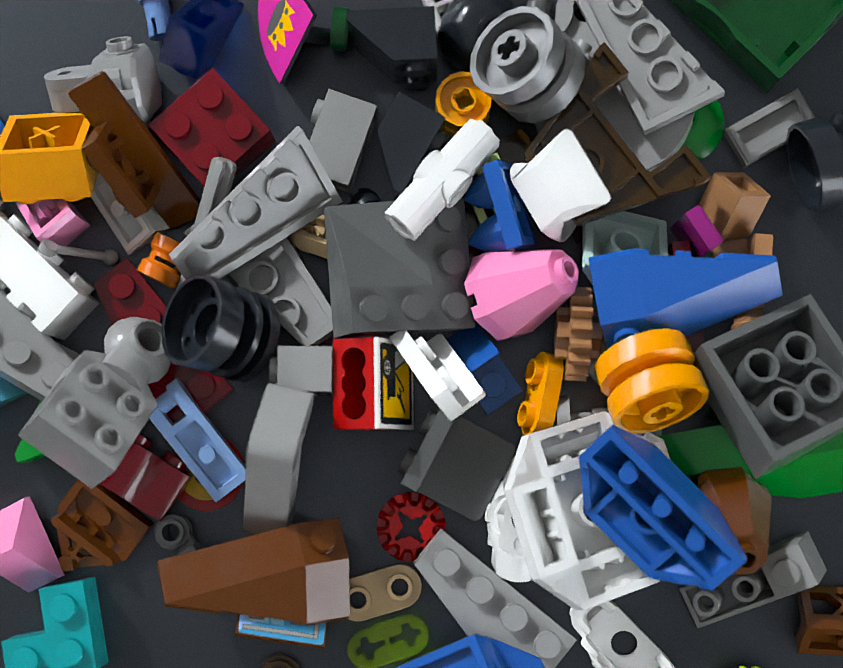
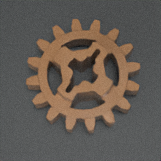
(577, 335)

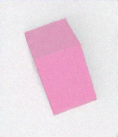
(54, 220)
(25, 548)

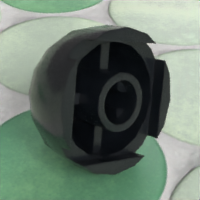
(464, 24)

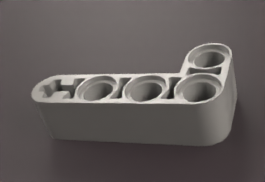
(275, 458)

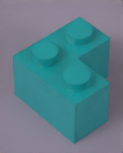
(71, 632)

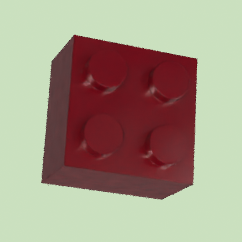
(212, 123)

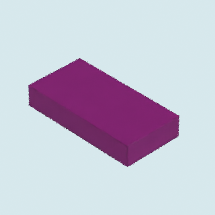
(698, 230)

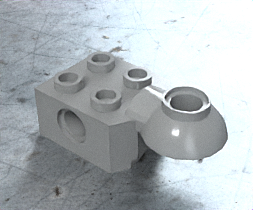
(101, 402)

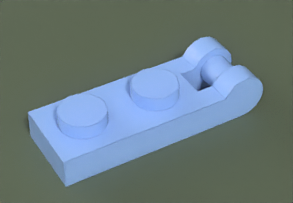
(198, 442)

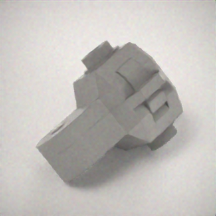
(127, 65)

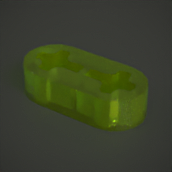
(392, 651)

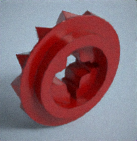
(390, 524)

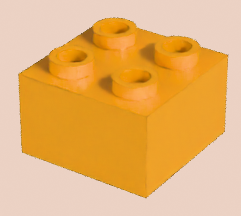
(45, 158)

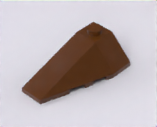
(276, 574)

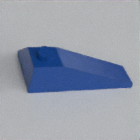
(678, 291)

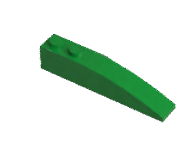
(712, 448)

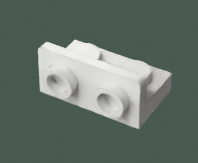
(440, 372)

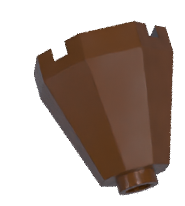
(745, 508)

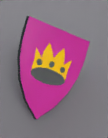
(284, 29)

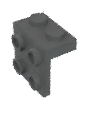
(457, 464)

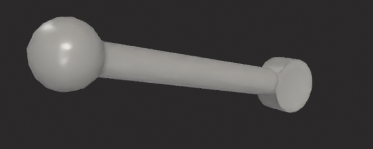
(49, 249)

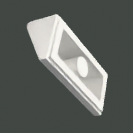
(130, 231)

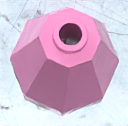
(519, 289)

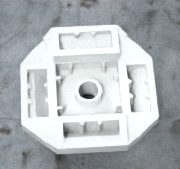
(546, 503)

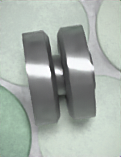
(527, 64)

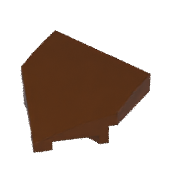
(97, 527)

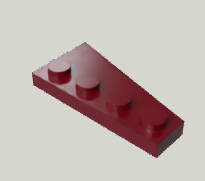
(128, 294)

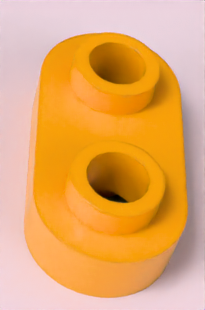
(542, 396)

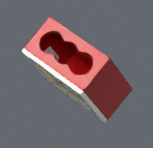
(371, 386)

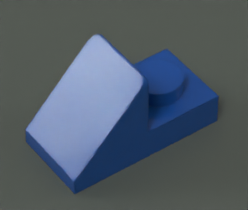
(486, 367)

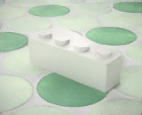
(39, 283)

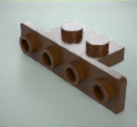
(130, 155)

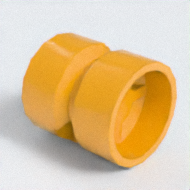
(460, 100)

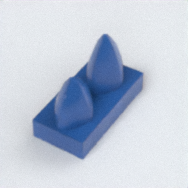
(511, 224)

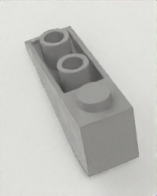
(789, 568)

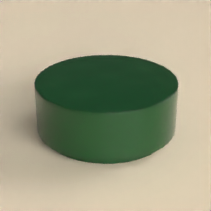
(339, 30)

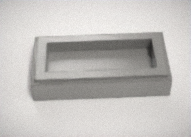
(767, 128)

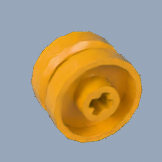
(650, 381)

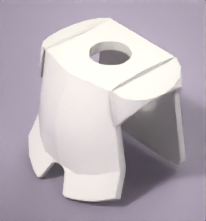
(559, 186)

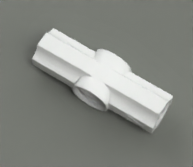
(442, 179)

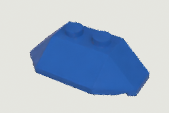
(656, 512)

